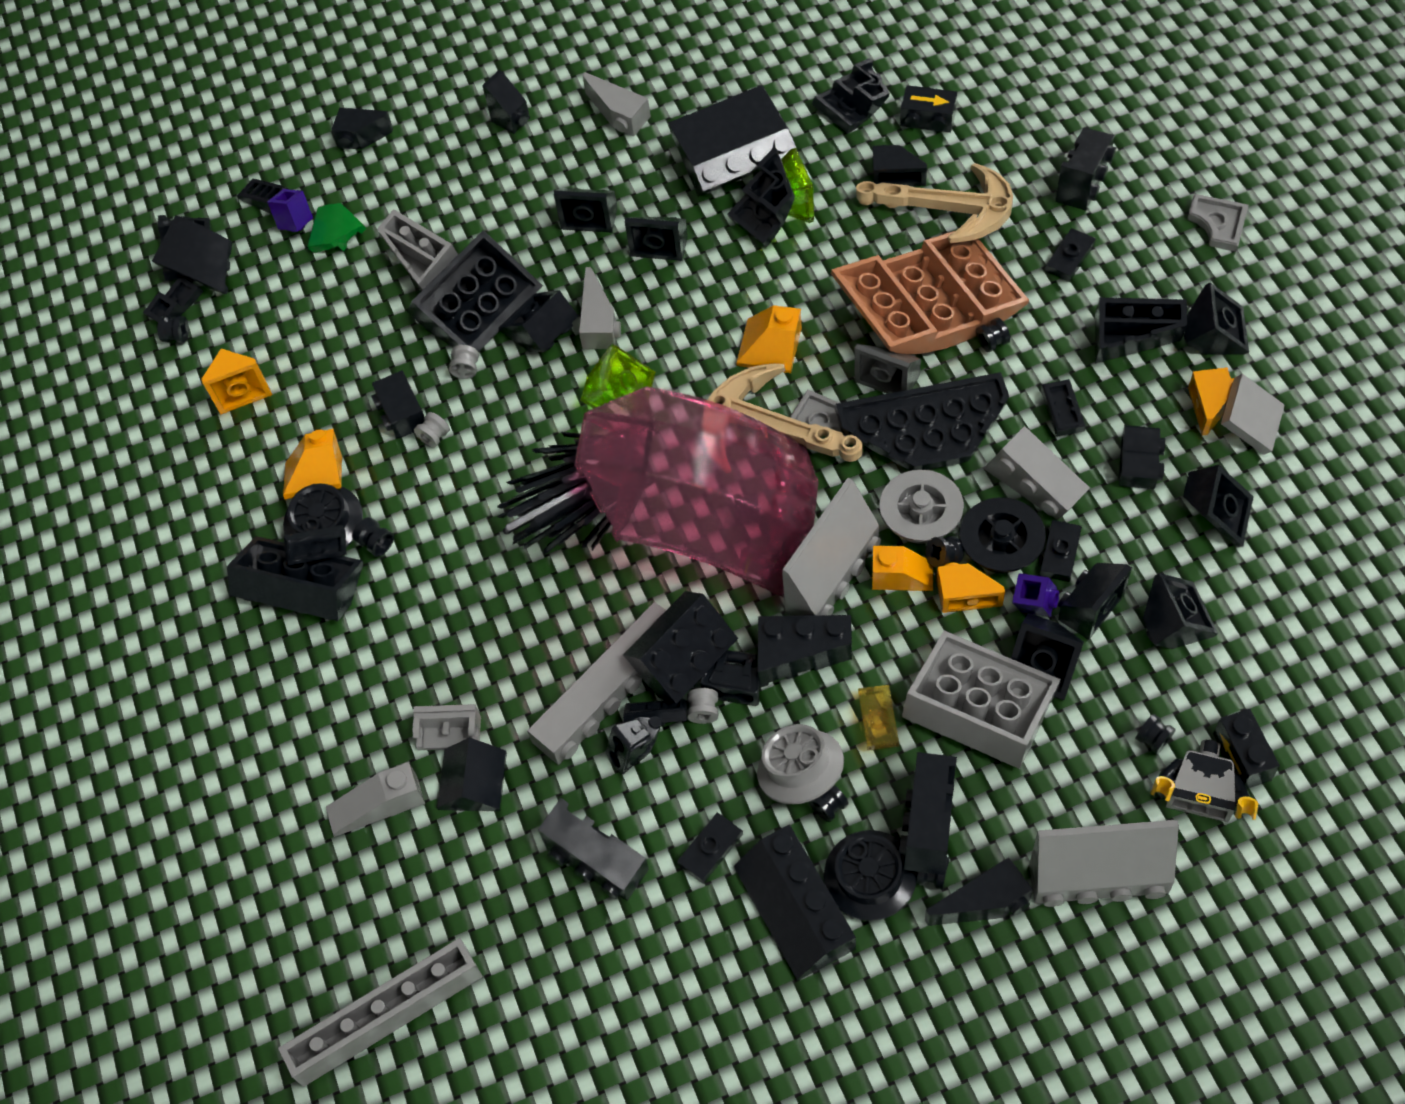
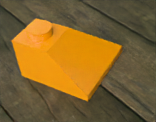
(771, 338)
(313, 462)

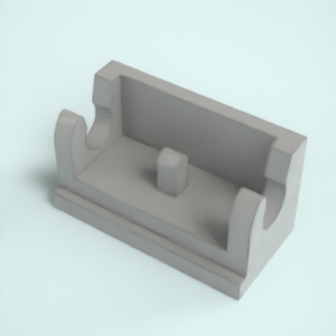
(445, 725)

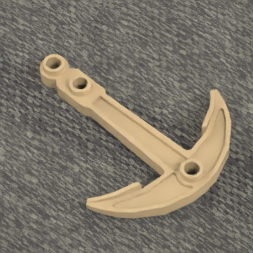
(992, 206)
(737, 386)

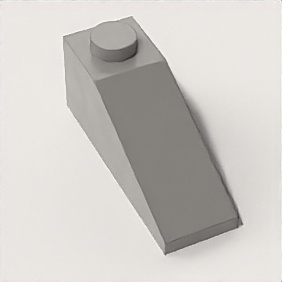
(621, 107)
(597, 320)
(376, 799)

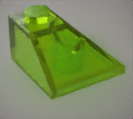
(801, 185)
(614, 377)

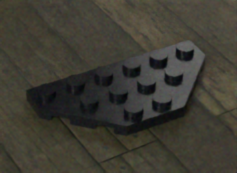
(928, 423)

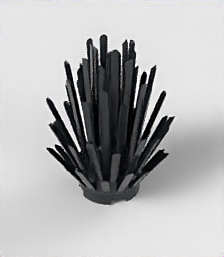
(563, 496)

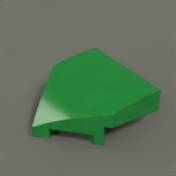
(333, 228)

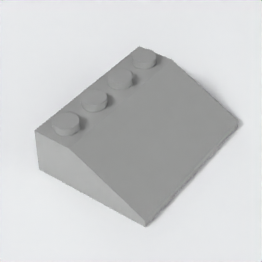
(830, 554)
(980, 698)
(1104, 862)

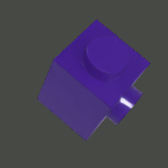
(290, 210)
(1035, 595)

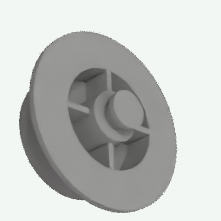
(921, 505)
(799, 764)

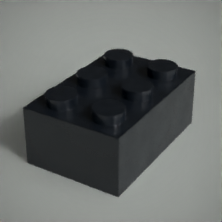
(681, 646)

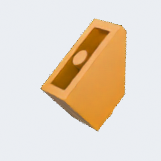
(1209, 396)
(900, 569)
(967, 588)

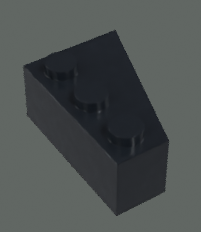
(1085, 168)
(1137, 325)
(930, 814)
(592, 852)

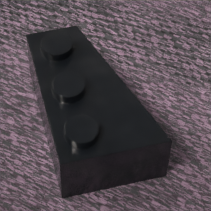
(800, 644)

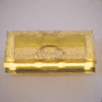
(878, 717)

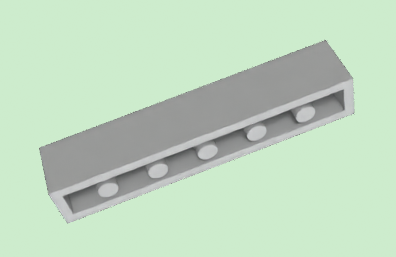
(592, 696)
(380, 1013)

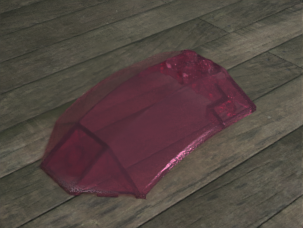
(699, 482)

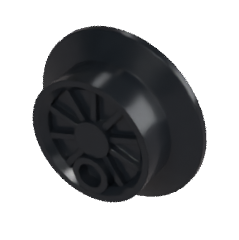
(323, 507)
(1002, 534)
(869, 876)

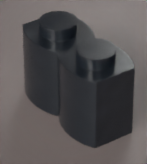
(1140, 457)

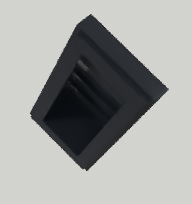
(259, 201)

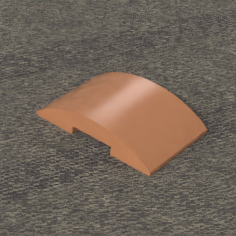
(931, 294)

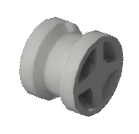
(463, 361)
(431, 429)
(702, 705)

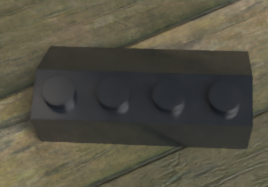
(313, 587)
(795, 903)

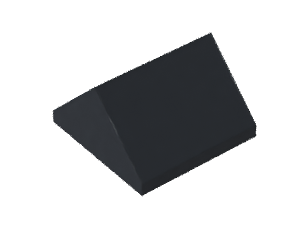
(472, 777)

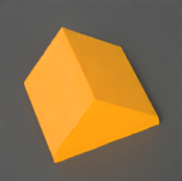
(234, 381)

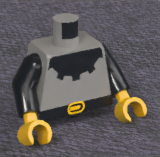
(1205, 785)

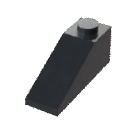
(984, 898)

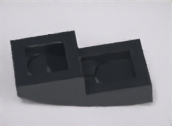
(175, 301)

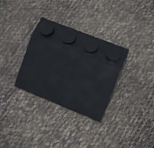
(730, 139)
(474, 294)

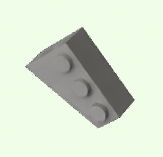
(416, 248)
(1037, 474)

